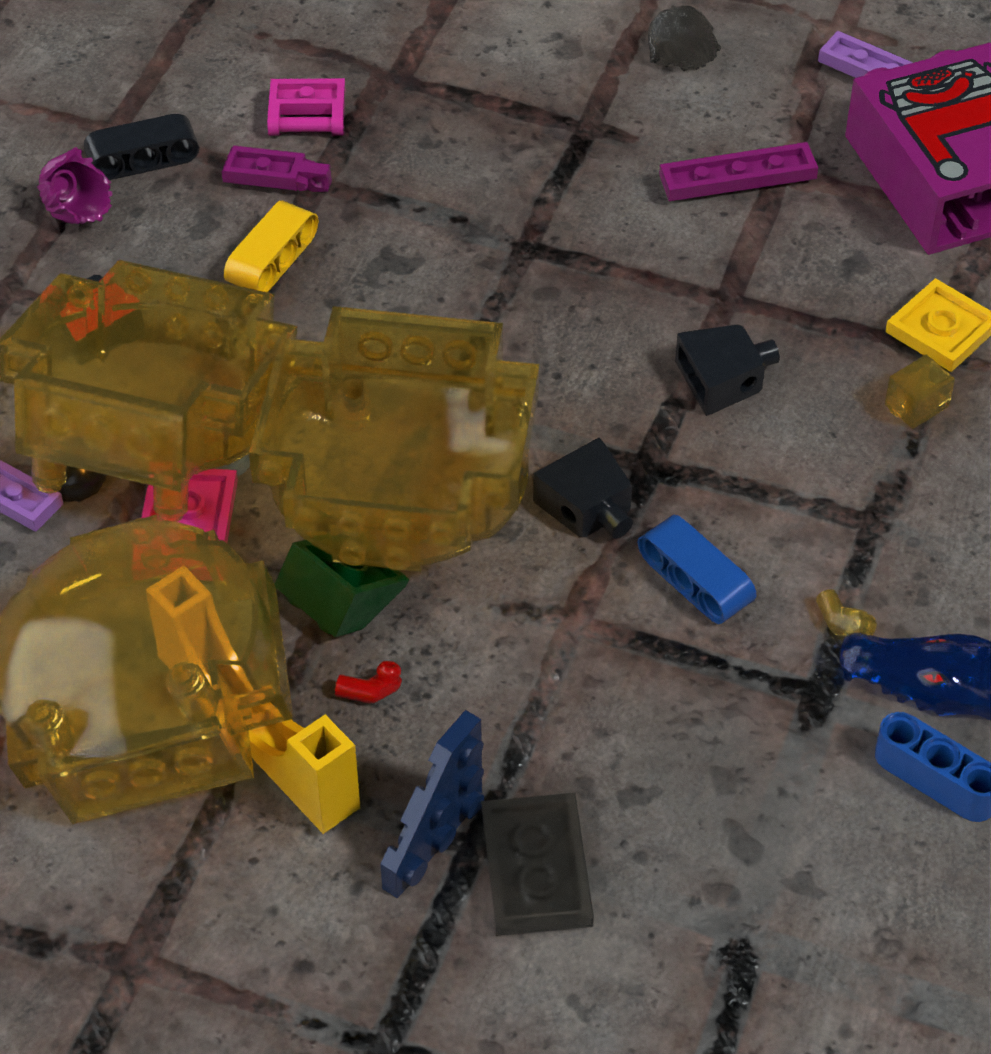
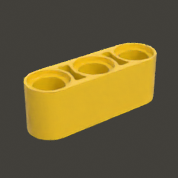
(271, 247)

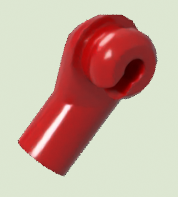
(373, 689)

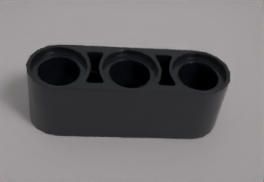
(142, 146)

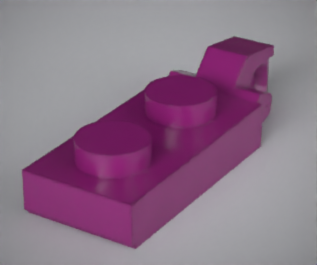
(275, 170)

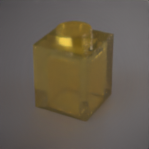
(919, 391)

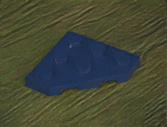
(438, 810)

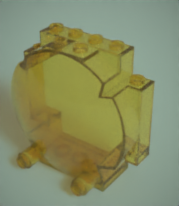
(140, 377)
(396, 436)
(140, 667)

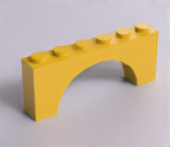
(311, 767)

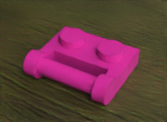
(306, 98)

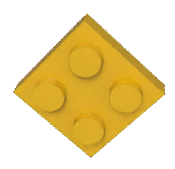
(941, 324)

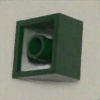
(335, 593)

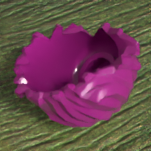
(74, 188)

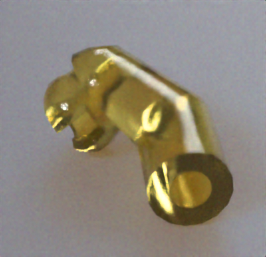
(842, 619)

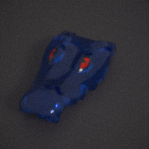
(935, 671)

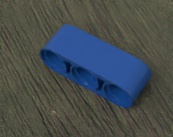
(697, 569)
(924, 747)

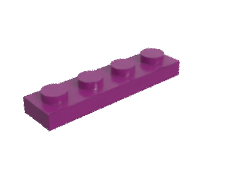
(738, 171)

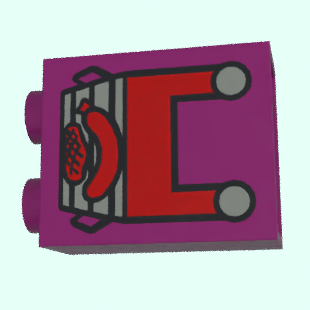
(930, 143)

